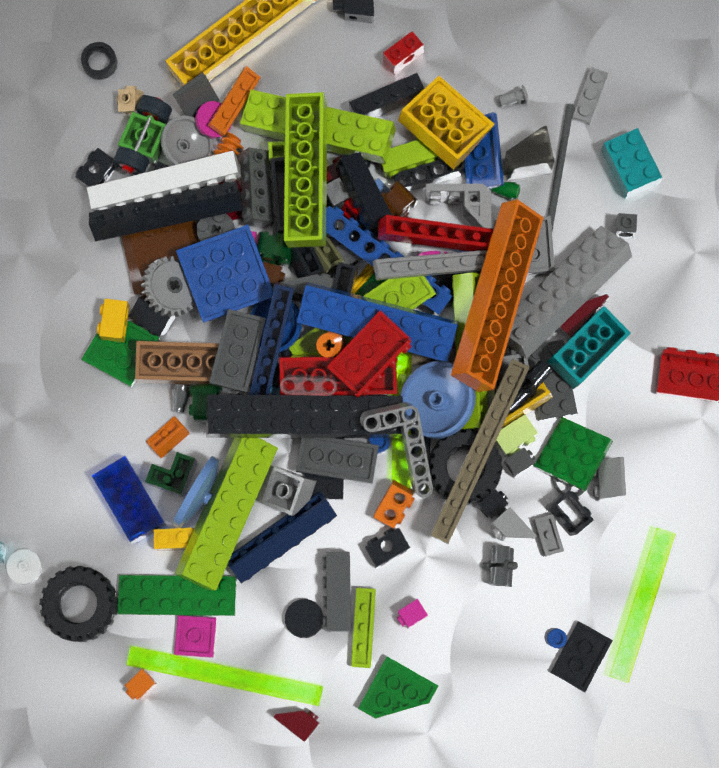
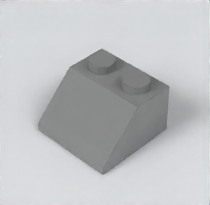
(610, 480)
(287, 491)
(511, 528)

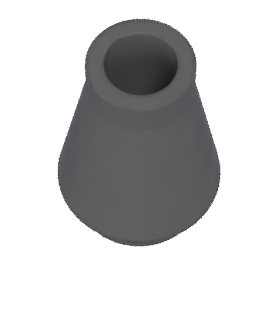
(180, 397)

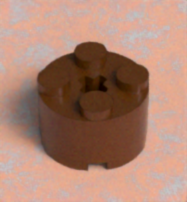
(399, 200)

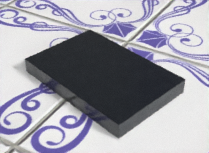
(581, 656)

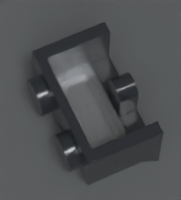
(570, 512)

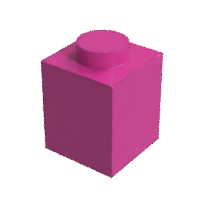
(412, 614)

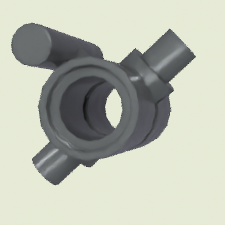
(501, 566)

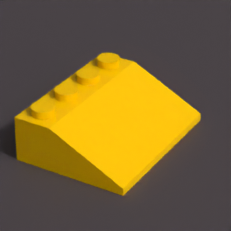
(445, 122)

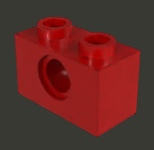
(403, 52)

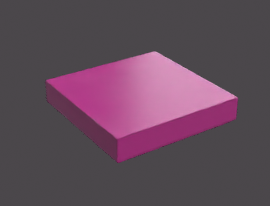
(195, 636)

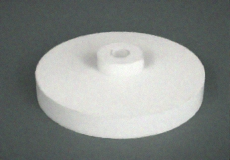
(24, 566)

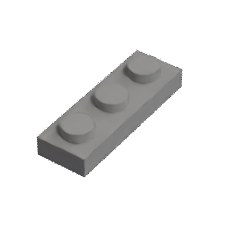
(590, 96)

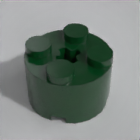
(273, 248)
(199, 393)

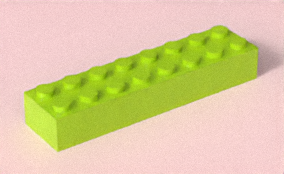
(346, 130)
(305, 170)
(226, 512)

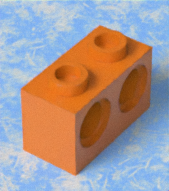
(390, 502)

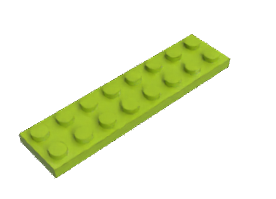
(401, 291)

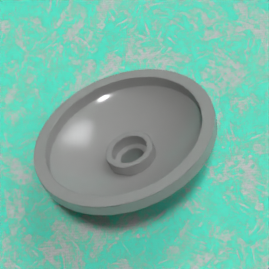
(184, 131)

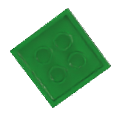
(118, 358)
(573, 454)

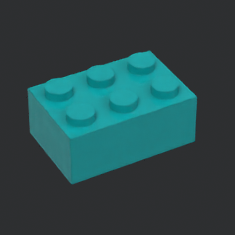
(631, 163)

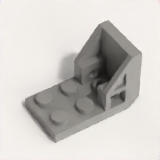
(475, 200)

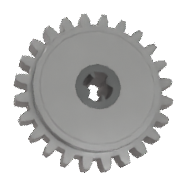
(168, 300)

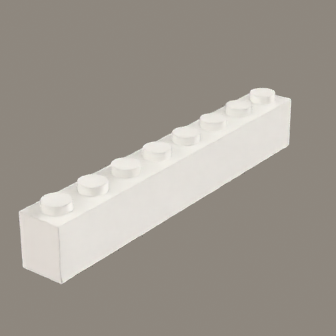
(165, 181)

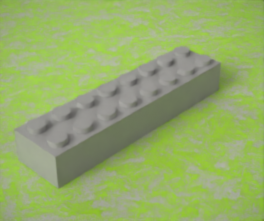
(567, 289)

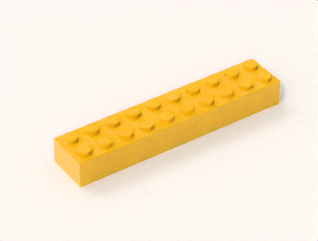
(232, 37)

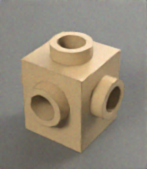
(128, 99)

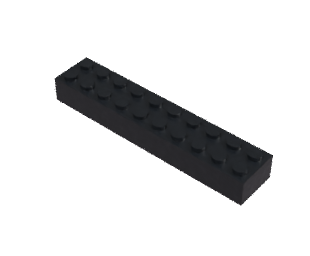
(295, 416)

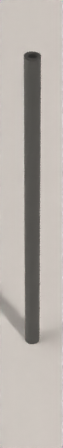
(560, 162)

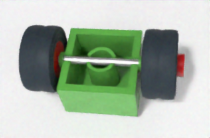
(142, 136)

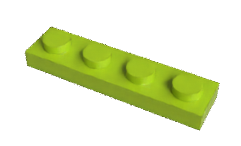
(363, 628)

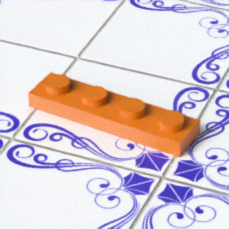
(234, 101)

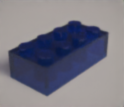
(129, 500)

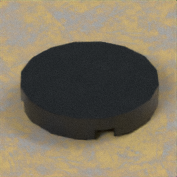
(304, 618)

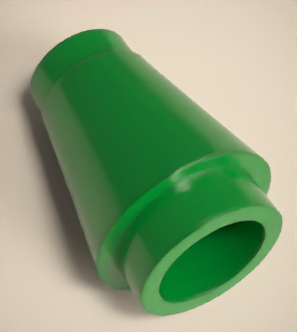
(510, 190)

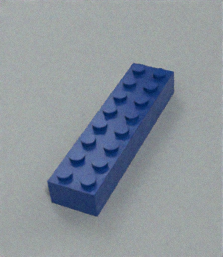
(349, 313)

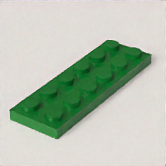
(175, 596)

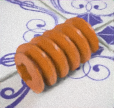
(229, 143)
(325, 349)

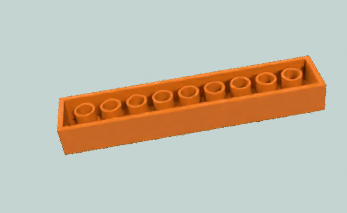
(497, 296)

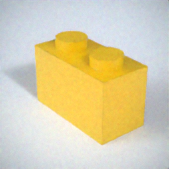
(114, 320)
(171, 539)

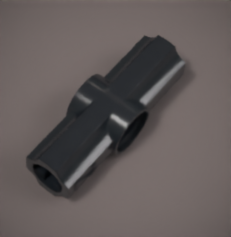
(535, 377)

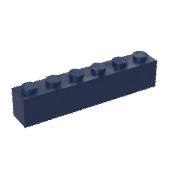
(272, 339)
(280, 537)

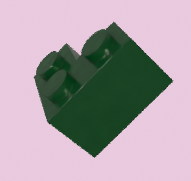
(173, 480)

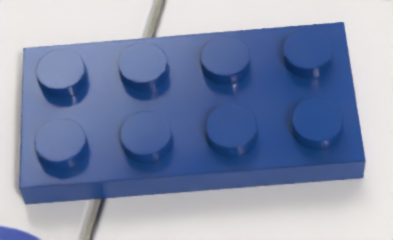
(485, 160)

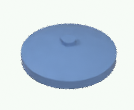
(440, 399)
(198, 493)

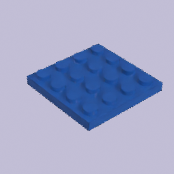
(225, 273)

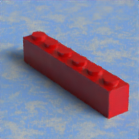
(434, 233)

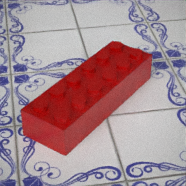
(317, 366)

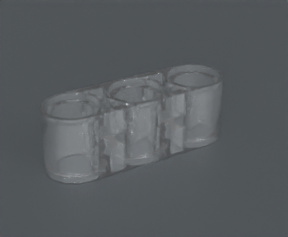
(299, 388)

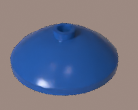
(292, 328)

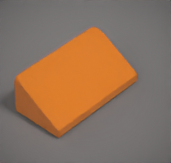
(168, 437)

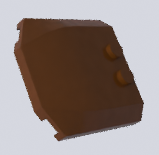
(147, 246)

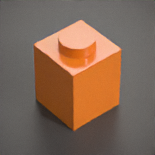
(140, 685)

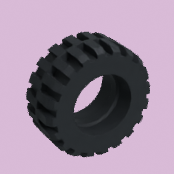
(438, 466)
(54, 594)

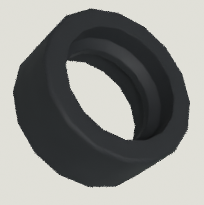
(96, 47)

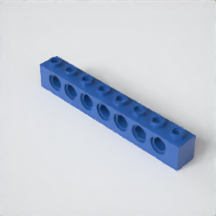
(335, 214)

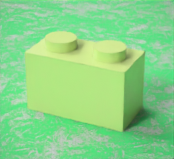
(516, 435)

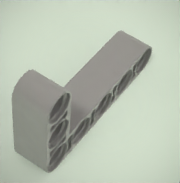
(409, 441)

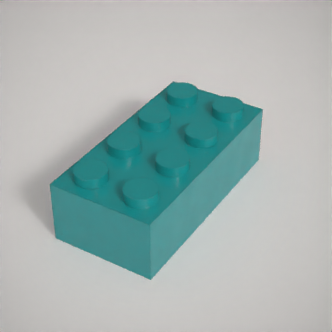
(588, 347)

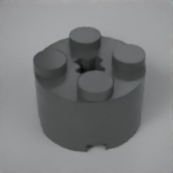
(207, 226)

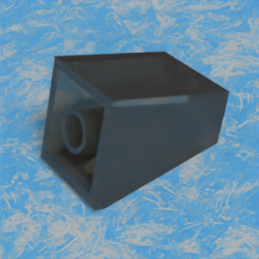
(529, 157)

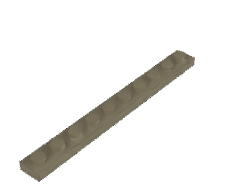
(479, 451)

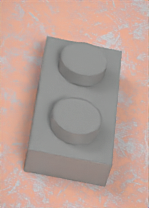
(549, 535)

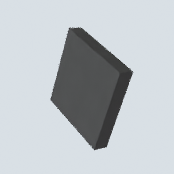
(195, 94)

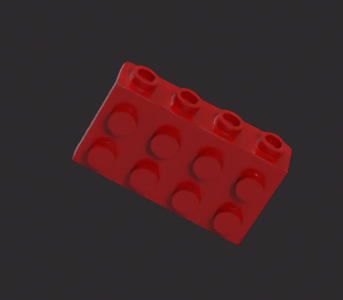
(370, 354)
(688, 375)

